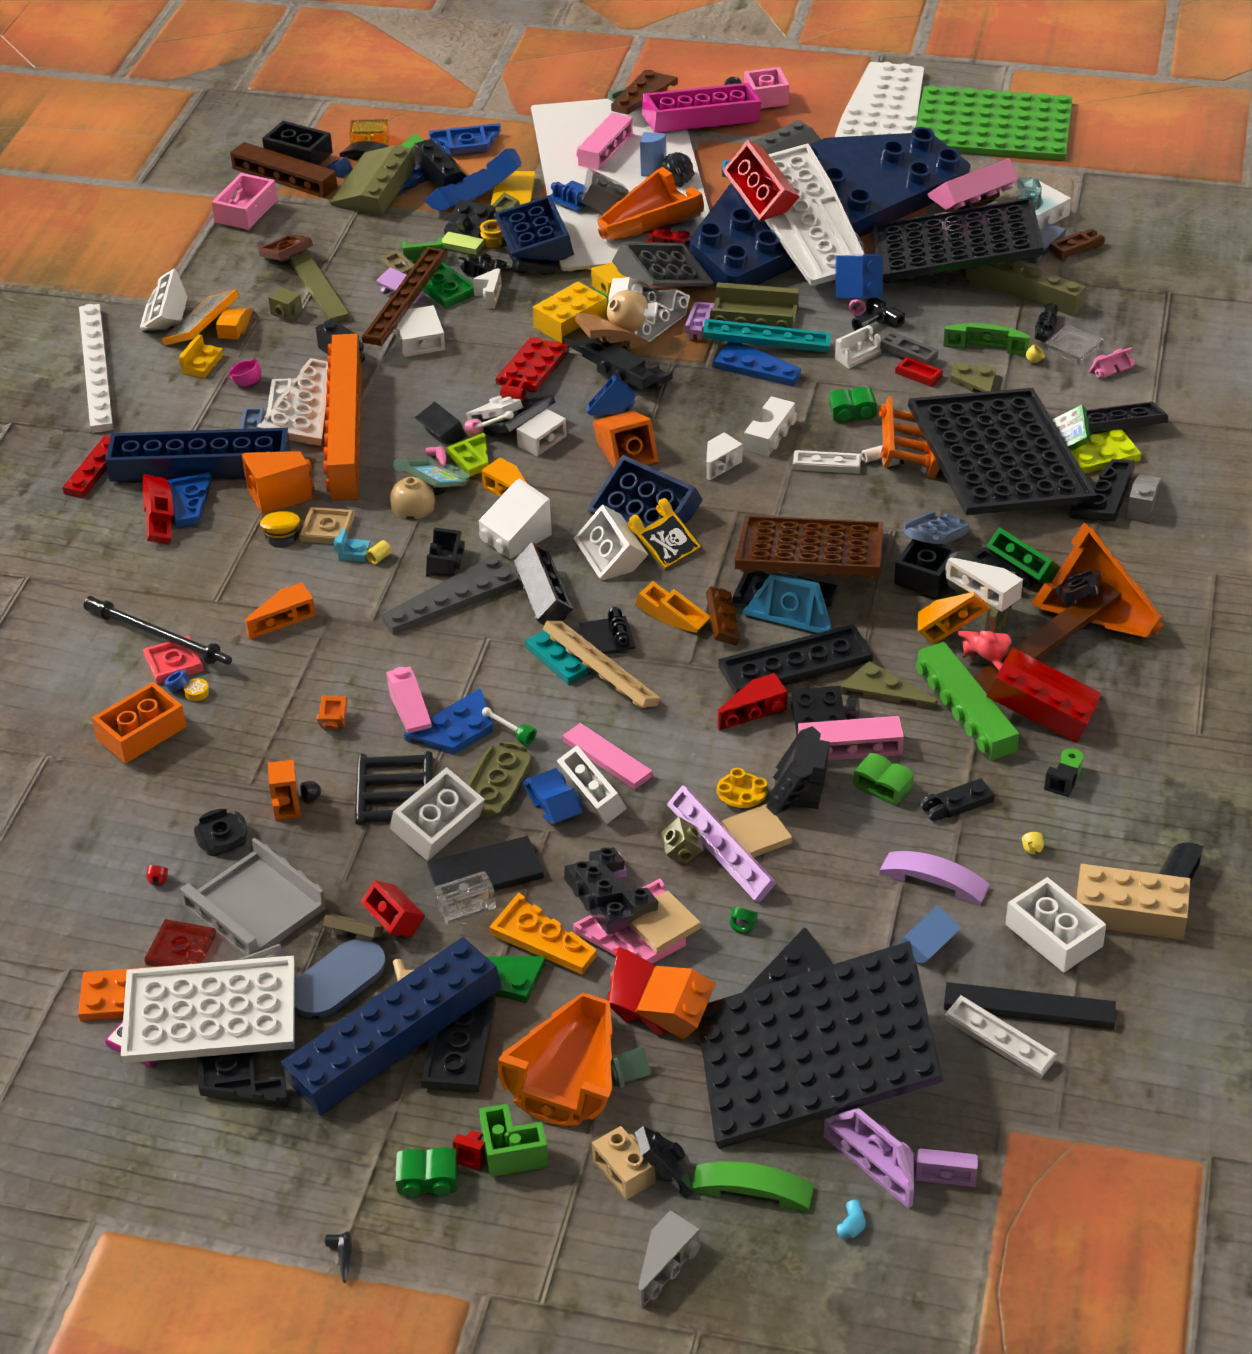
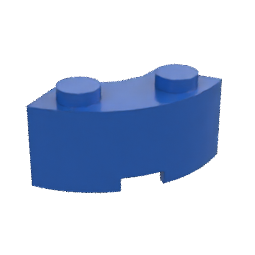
(553, 796)

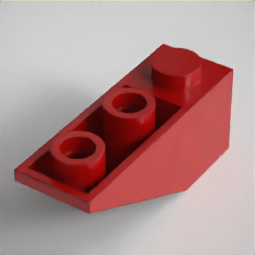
(754, 701)

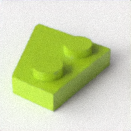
(470, 454)

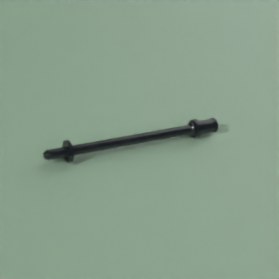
(106, 609)

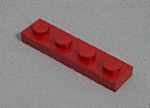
(89, 471)

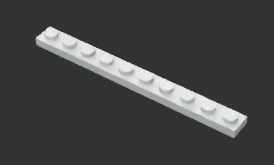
(95, 368)

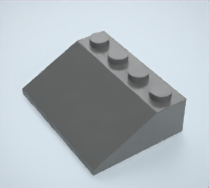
(788, 137)
(660, 264)

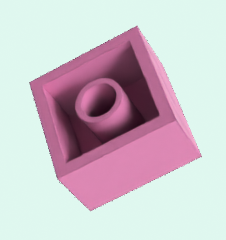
(769, 86)

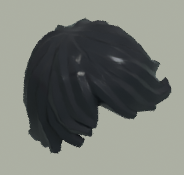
(680, 166)

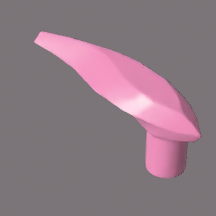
(439, 452)

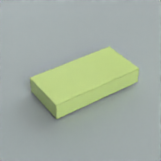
(462, 243)

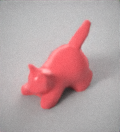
(986, 643)

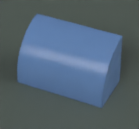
(652, 152)
(931, 934)

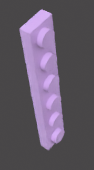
(723, 844)

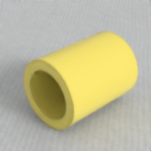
(378, 552)

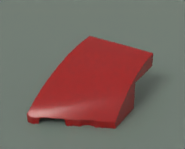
(628, 985)

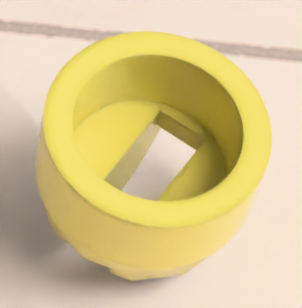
(1034, 354)
(1033, 842)

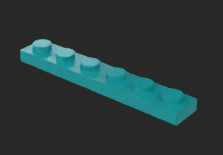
(766, 335)

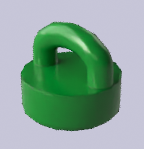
(743, 914)

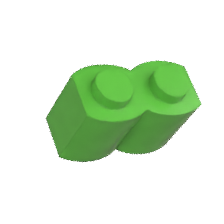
(884, 779)

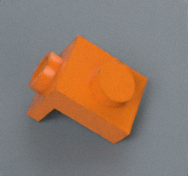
(332, 712)

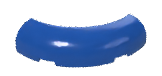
(477, 183)

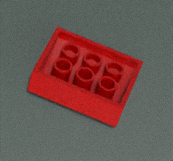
(1044, 695)

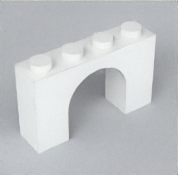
(1053, 206)

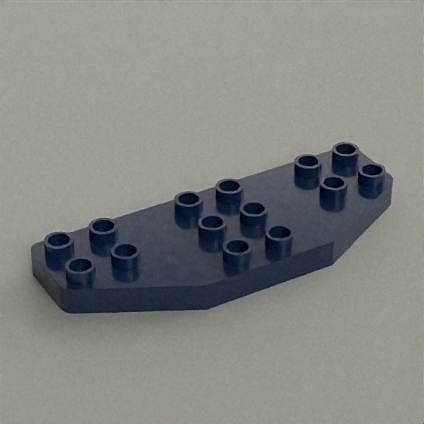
(874, 179)

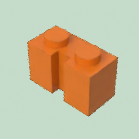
(284, 790)

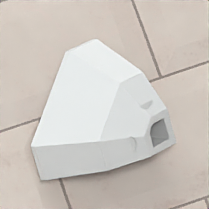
(663, 310)

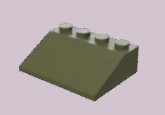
(376, 180)

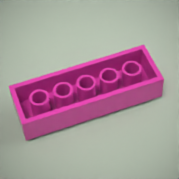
(701, 107)

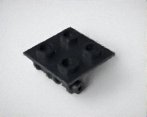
(480, 264)
(610, 633)
(817, 705)

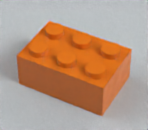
(139, 722)

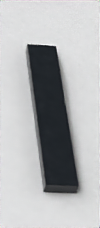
(1035, 1005)

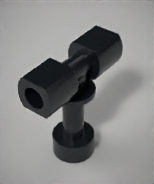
(879, 314)

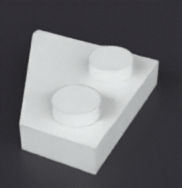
(497, 407)

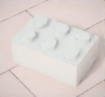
(436, 813)
(1055, 924)

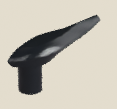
(344, 1244)

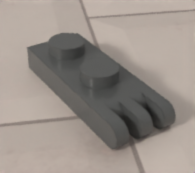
(909, 348)

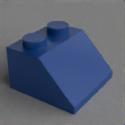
(859, 276)
(612, 398)

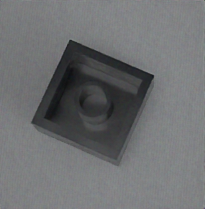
(923, 567)

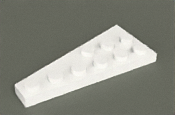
(302, 405)

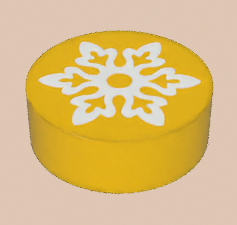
(196, 689)

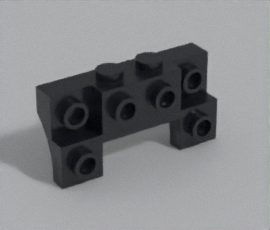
(627, 366)
(603, 893)

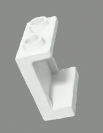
(421, 331)

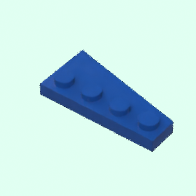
(757, 364)

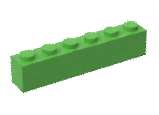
(967, 701)

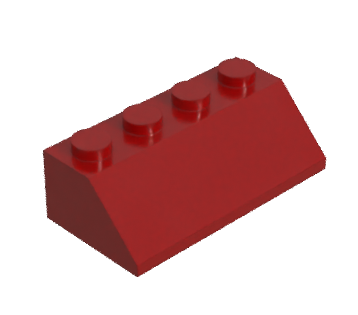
(760, 182)

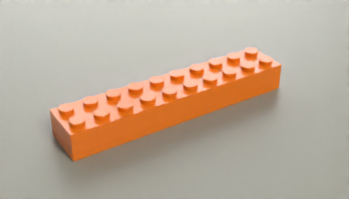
(343, 418)

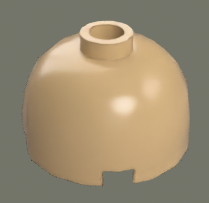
(627, 309)
(412, 498)

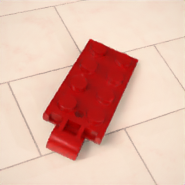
(530, 367)

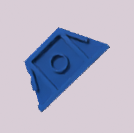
(466, 139)
(456, 725)

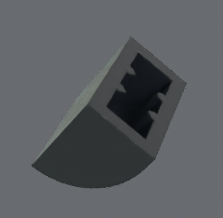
(441, 423)
(1183, 860)

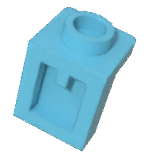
(351, 549)

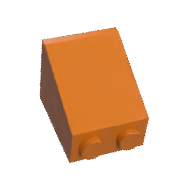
(626, 435)
(278, 479)

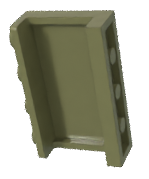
(756, 304)

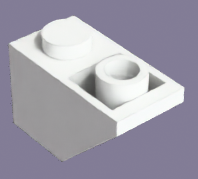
(722, 455)

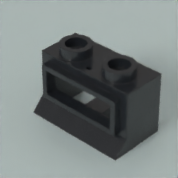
(445, 540)

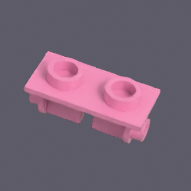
(1105, 365)

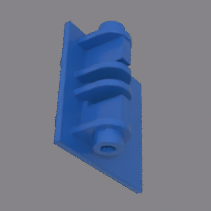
(568, 195)

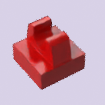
(470, 1150)

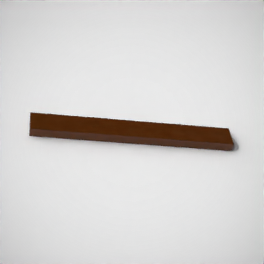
(404, 296)
(1057, 630)

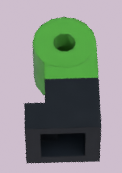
(1067, 773)

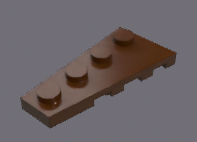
(646, 82)

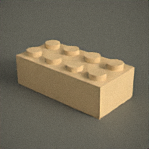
(1135, 900)

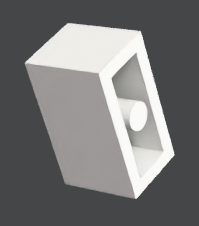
(541, 432)

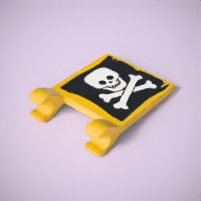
(666, 538)

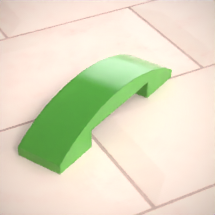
(986, 335)
(753, 1180)

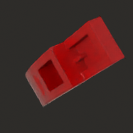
(158, 508)

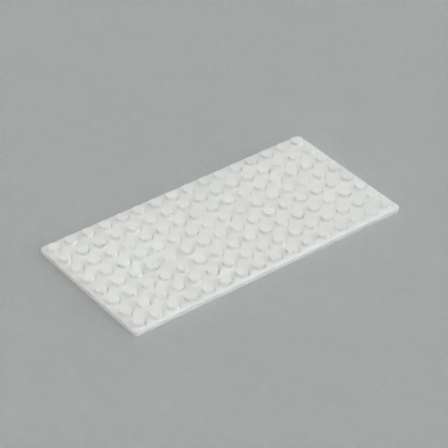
(559, 133)

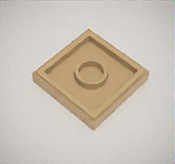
(325, 524)
(758, 830)
(666, 925)

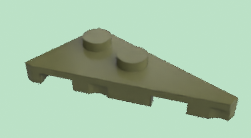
(882, 685)

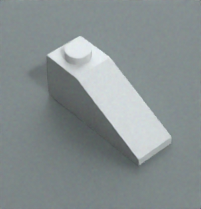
(989, 582)

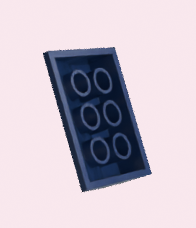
(535, 231)
(637, 489)

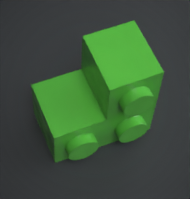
(511, 1147)

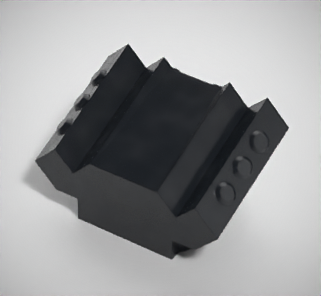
(800, 773)

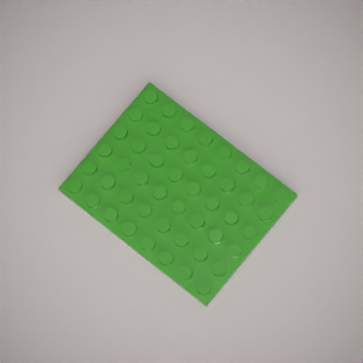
(998, 122)

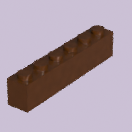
(284, 169)

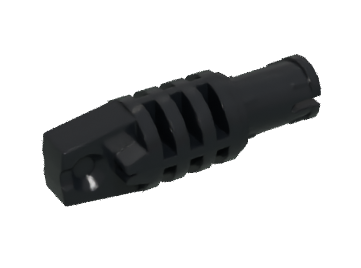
(1046, 323)

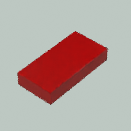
(919, 371)

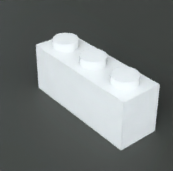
(592, 784)

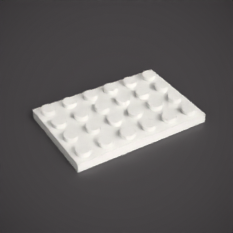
(209, 1009)

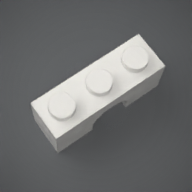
(776, 420)

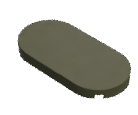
(500, 776)

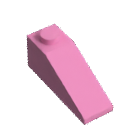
(408, 699)

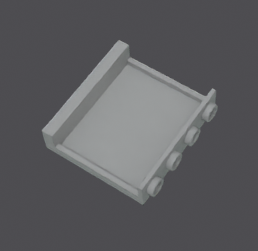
(256, 901)

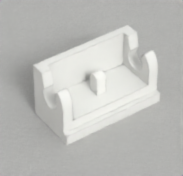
(857, 347)

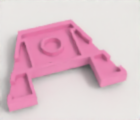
(627, 939)

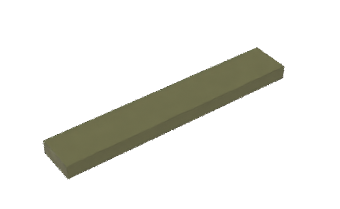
(319, 287)

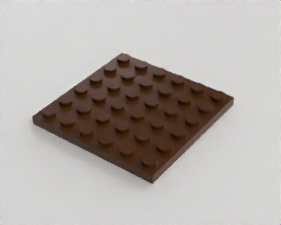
(810, 546)

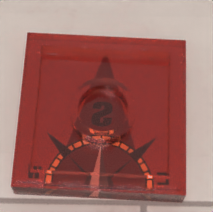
(179, 944)

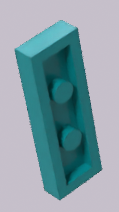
(556, 657)

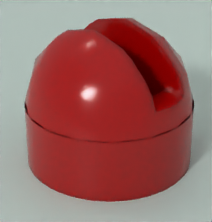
(156, 873)

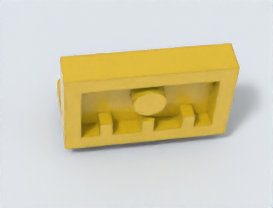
(199, 358)

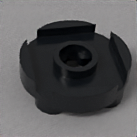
(1079, 586)
(216, 843)

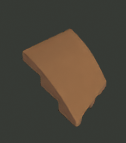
(608, 332)

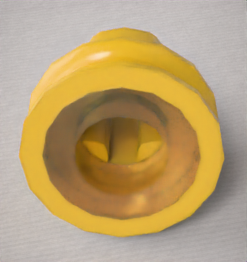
(491, 233)

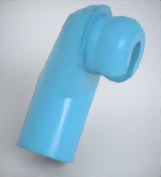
(854, 1223)

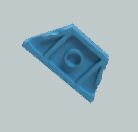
(790, 603)

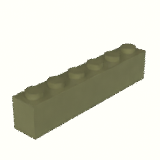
(1031, 285)

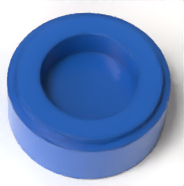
(177, 680)

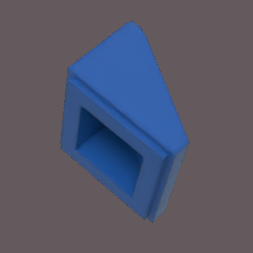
(341, 166)

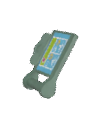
(432, 473)

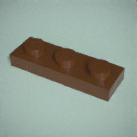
(722, 615)

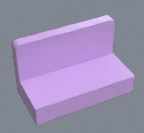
(946, 1167)

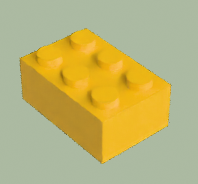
(558, 313)

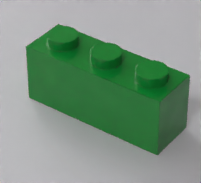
(1023, 556)

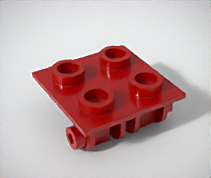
(664, 235)

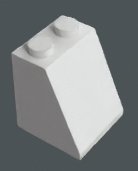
(516, 520)

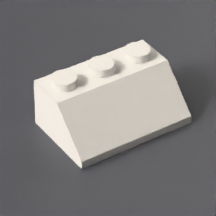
(610, 544)

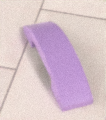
(937, 870)

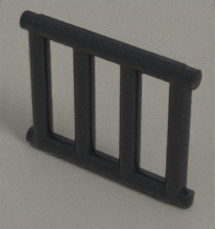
(363, 780)

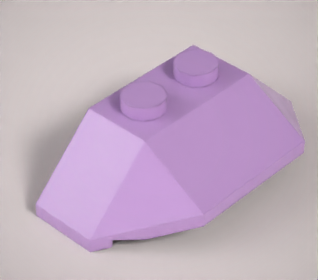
(874, 1151)

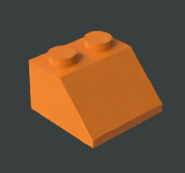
(676, 999)

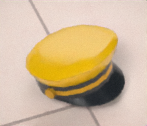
(280, 528)

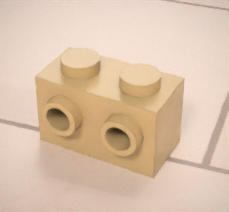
(622, 1163)

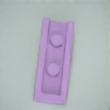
(696, 318)

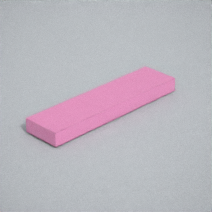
(608, 756)

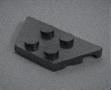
(797, 958)

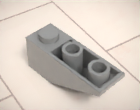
(668, 1248)

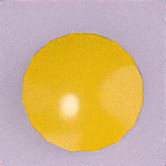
(742, 789)

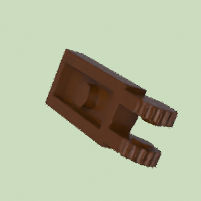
(1076, 243)

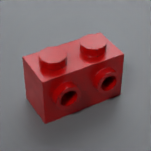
(392, 909)

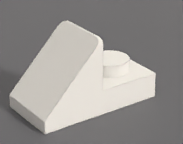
(488, 287)

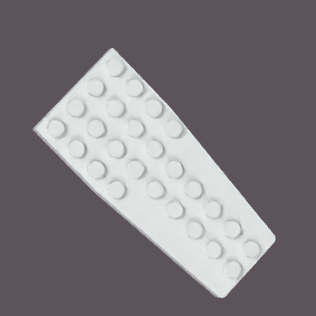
(883, 101)
(816, 223)

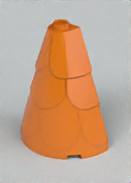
(649, 207)
(1135, 610)
(563, 1064)

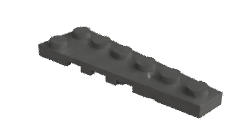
(466, 588)

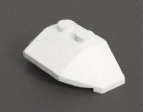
(165, 304)

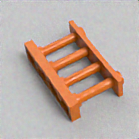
(890, 440)

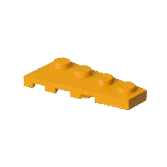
(535, 932)

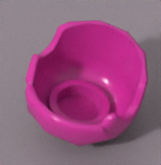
(246, 373)

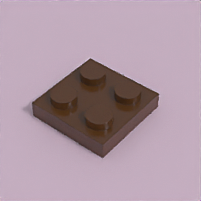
(285, 247)

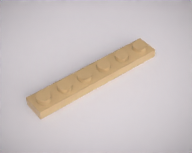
(596, 660)

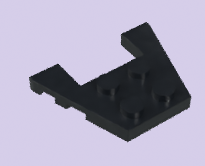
(234, 1078)

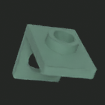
(629, 1066)

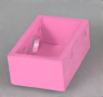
(252, 201)

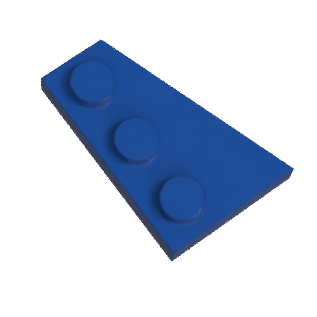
(189, 498)

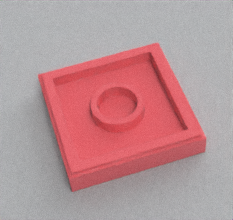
(168, 658)

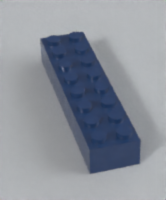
(189, 452)
(391, 1025)

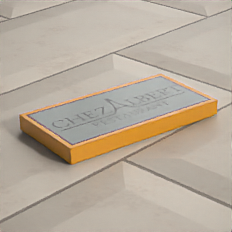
(200, 317)

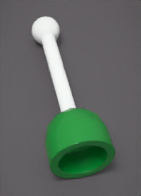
(524, 733)

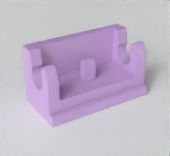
(391, 280)

